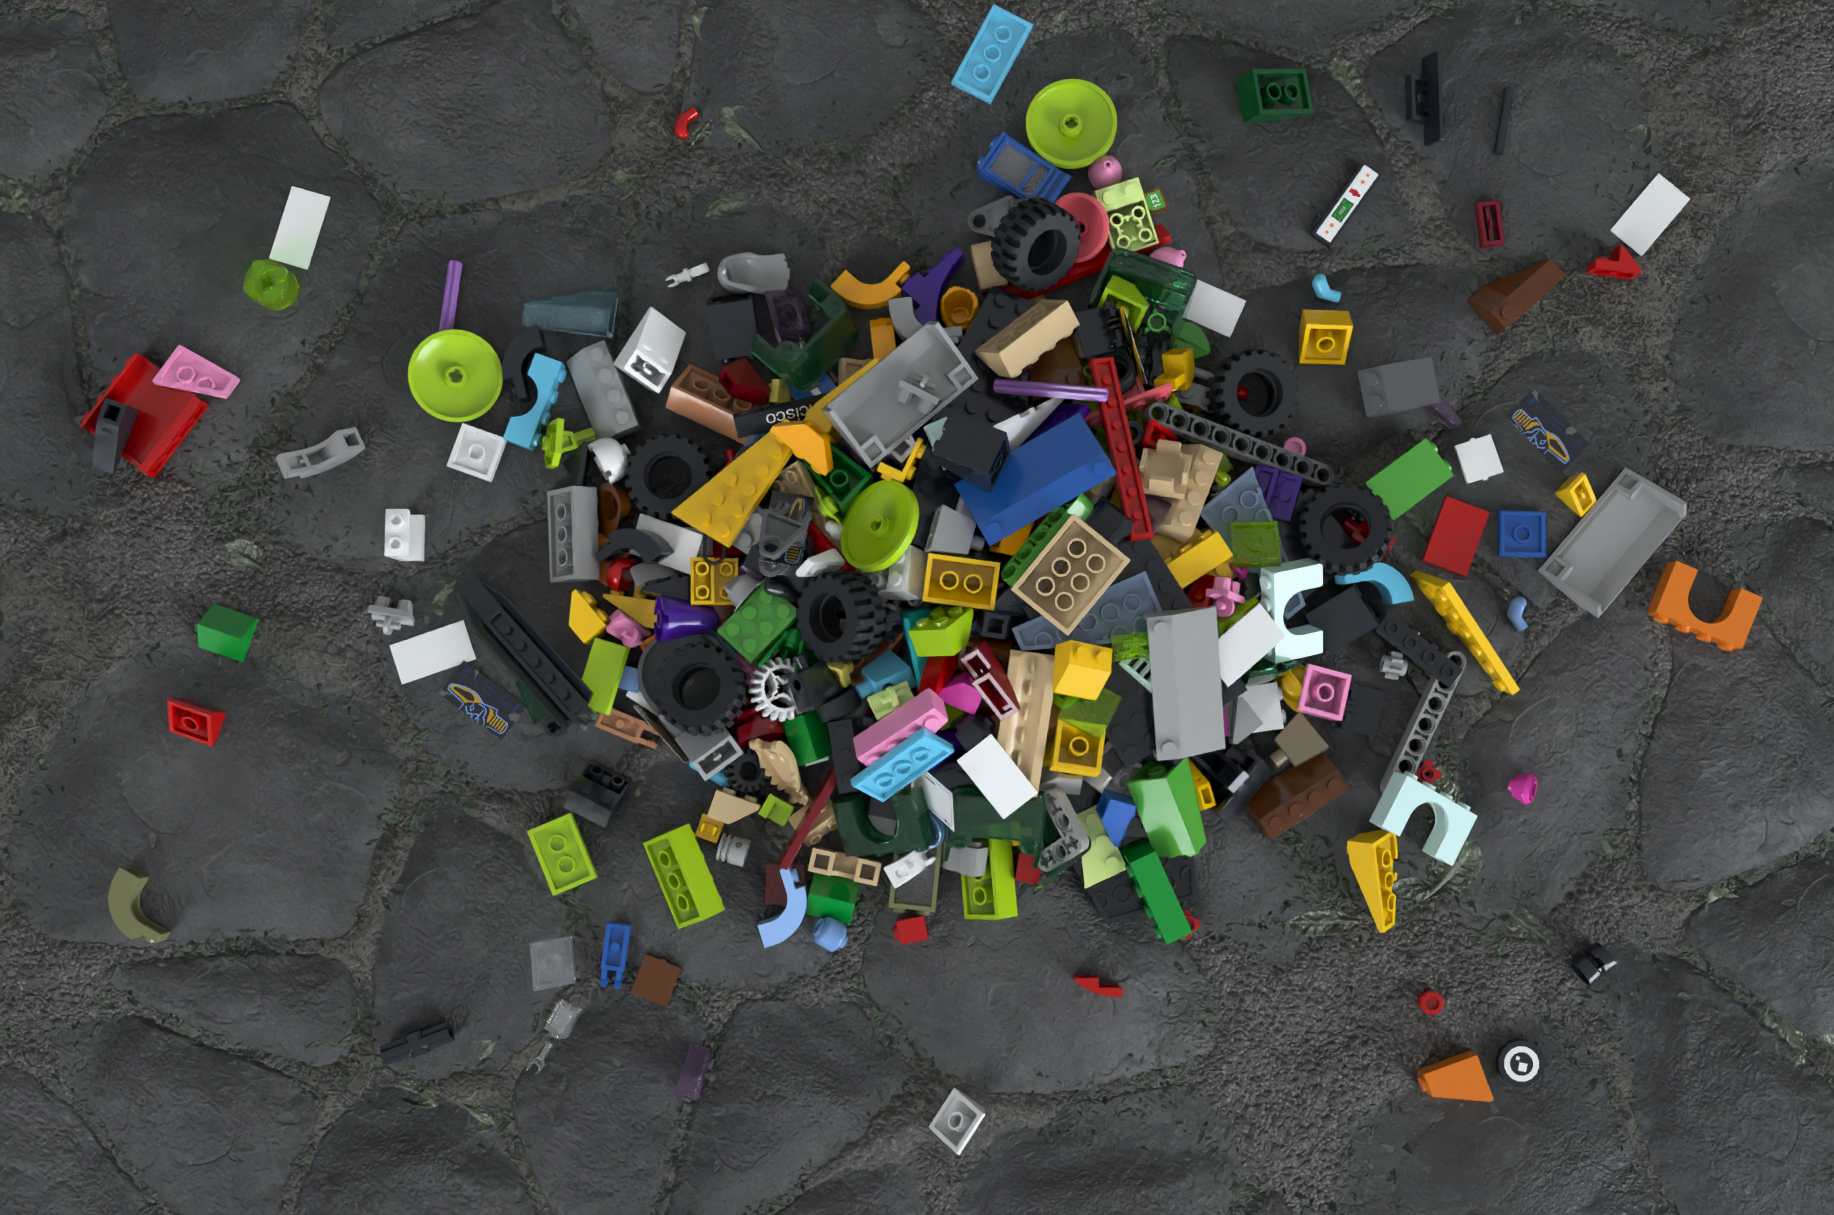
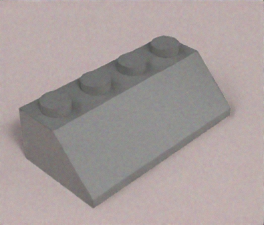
(603, 392)
(573, 534)

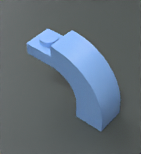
(785, 924)

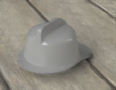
(741, 589)

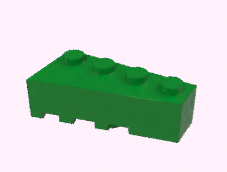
(843, 481)
(1156, 890)

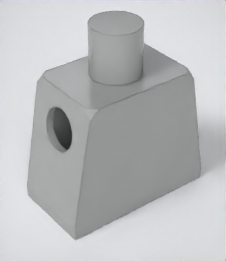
(952, 534)

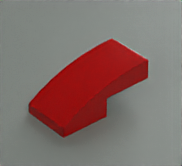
(1091, 983)

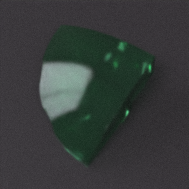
(1266, 671)

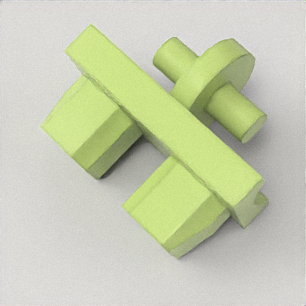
(889, 699)

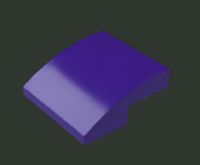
(1279, 491)

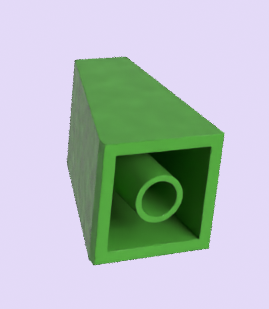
(1409, 478)
(1168, 808)

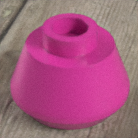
(1523, 787)

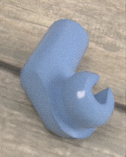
(1515, 613)

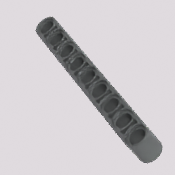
(1247, 444)

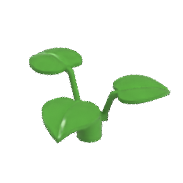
(1190, 336)

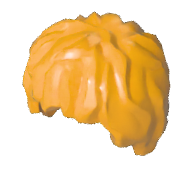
(958, 307)

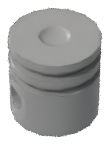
(733, 849)

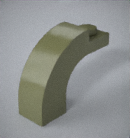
(126, 909)

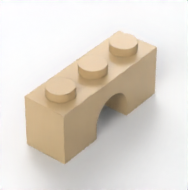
(836, 863)

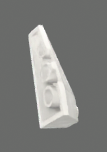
(1021, 426)

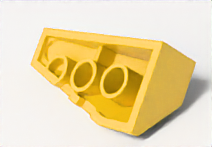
(1372, 863)

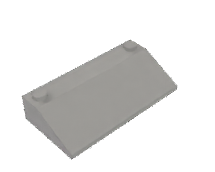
(869, 408)
(1613, 541)
(1185, 682)

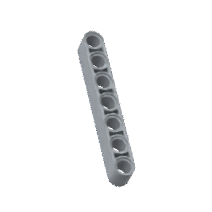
(1413, 730)

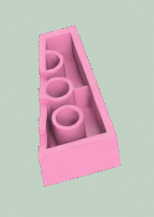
(923, 711)

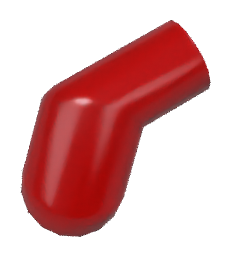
(682, 121)

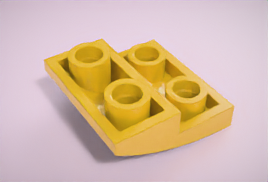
(709, 580)

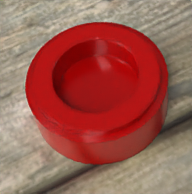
(1430, 1002)

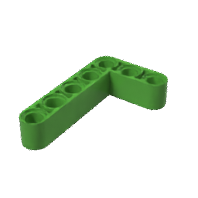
(1043, 534)

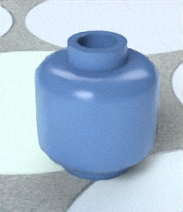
(830, 934)

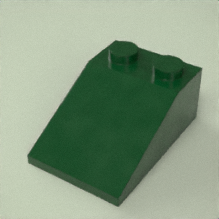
(1273, 94)

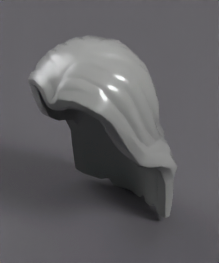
(753, 273)

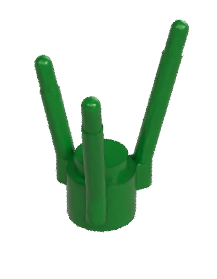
(792, 642)

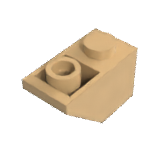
(729, 807)

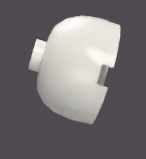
(610, 458)

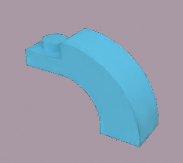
(1386, 579)

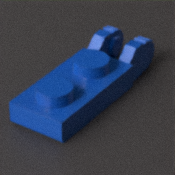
(615, 952)

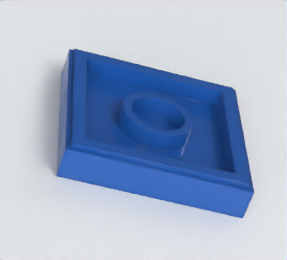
(1521, 534)

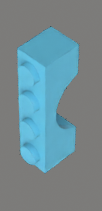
(527, 429)

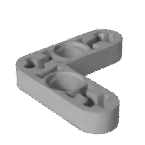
(1069, 833)

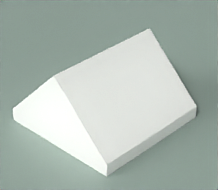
(957, 1120)

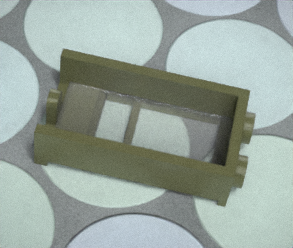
(921, 890)

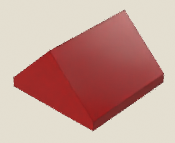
(194, 720)

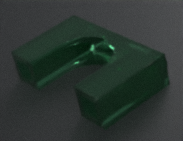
(862, 838)

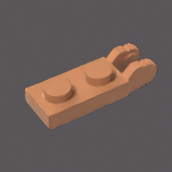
(626, 727)

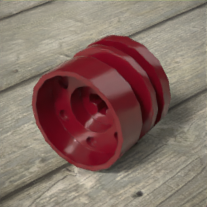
(756, 726)

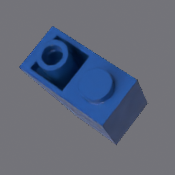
(1115, 814)

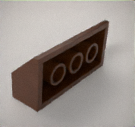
(1296, 795)

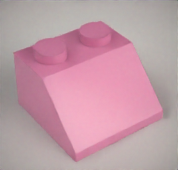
(1324, 693)

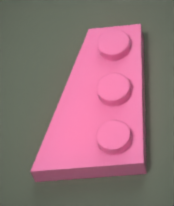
(195, 374)

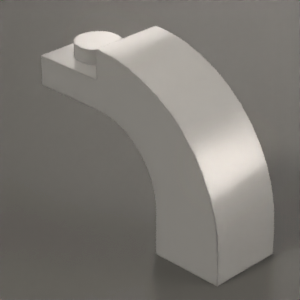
(906, 324)
(324, 456)

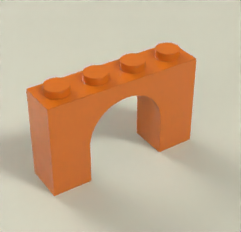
(1672, 607)

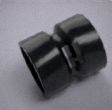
(1587, 970)

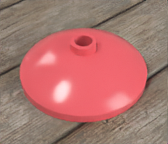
(1093, 216)

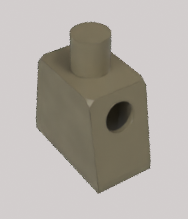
(1297, 743)

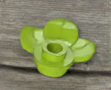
(827, 506)

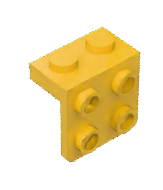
(908, 473)

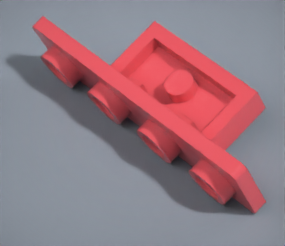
(1134, 400)

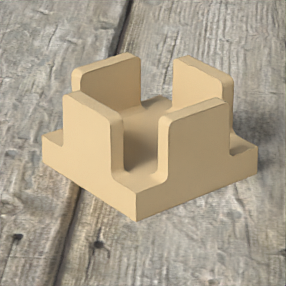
(1165, 470)

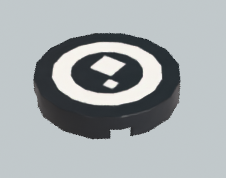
(1520, 1063)

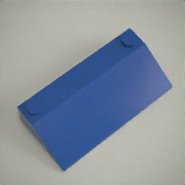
(1038, 479)

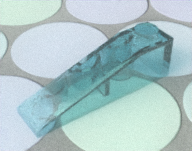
(579, 313)

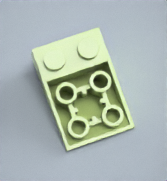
(1128, 215)

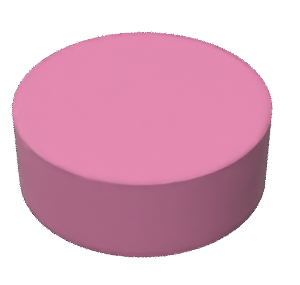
(1295, 445)

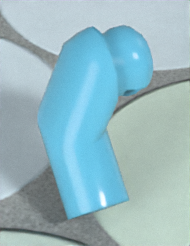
(1322, 289)

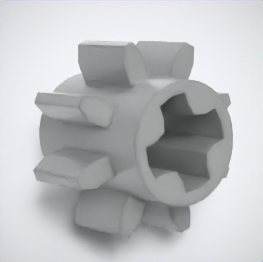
(1393, 665)

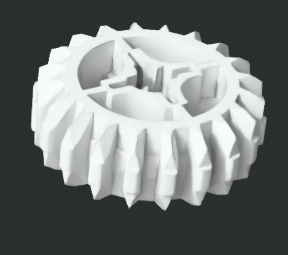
(764, 701)

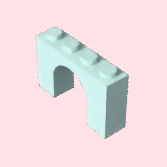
(1277, 587)
(1451, 823)

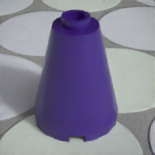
(681, 619)

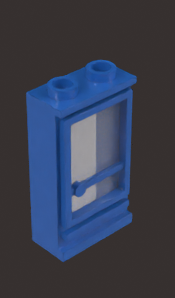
(1020, 171)

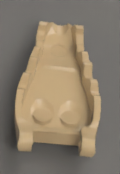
(782, 767)

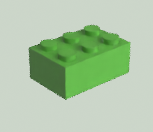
(758, 625)

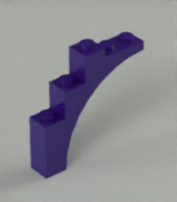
(929, 290)

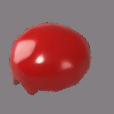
(619, 575)

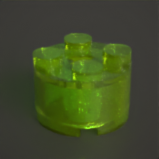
(259, 281)

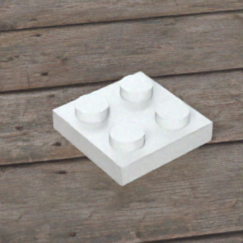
(476, 452)

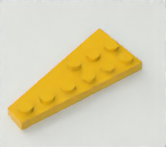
(1462, 624)

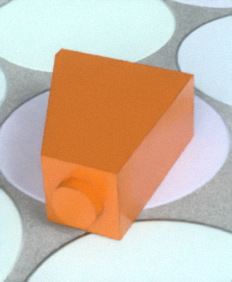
(1456, 1079)

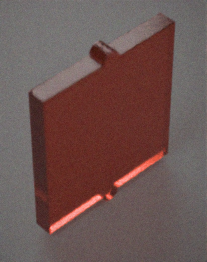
(775, 890)

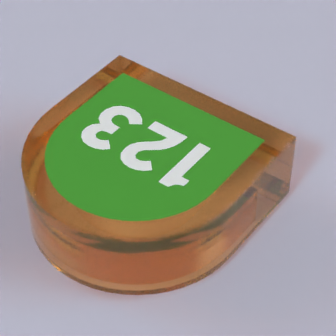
(1156, 201)

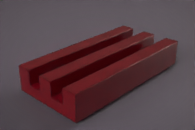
(1489, 225)

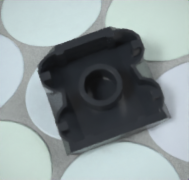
(1109, 522)

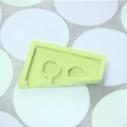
(1103, 857)

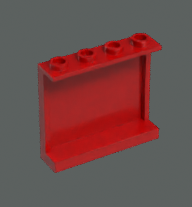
(163, 414)

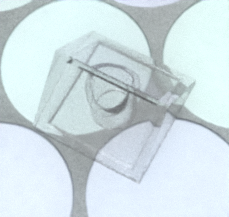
(552, 962)

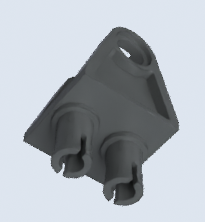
(993, 213)
(782, 532)

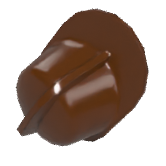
(612, 507)

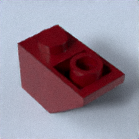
(744, 382)

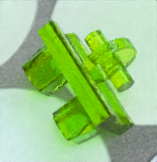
(1130, 646)

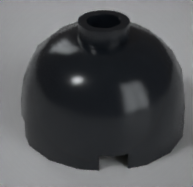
(973, 729)

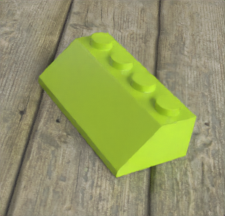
(684, 876)
(993, 893)

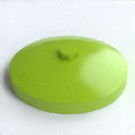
(1071, 123)
(455, 375)
(879, 526)

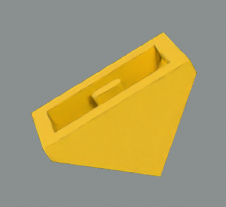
(1577, 494)

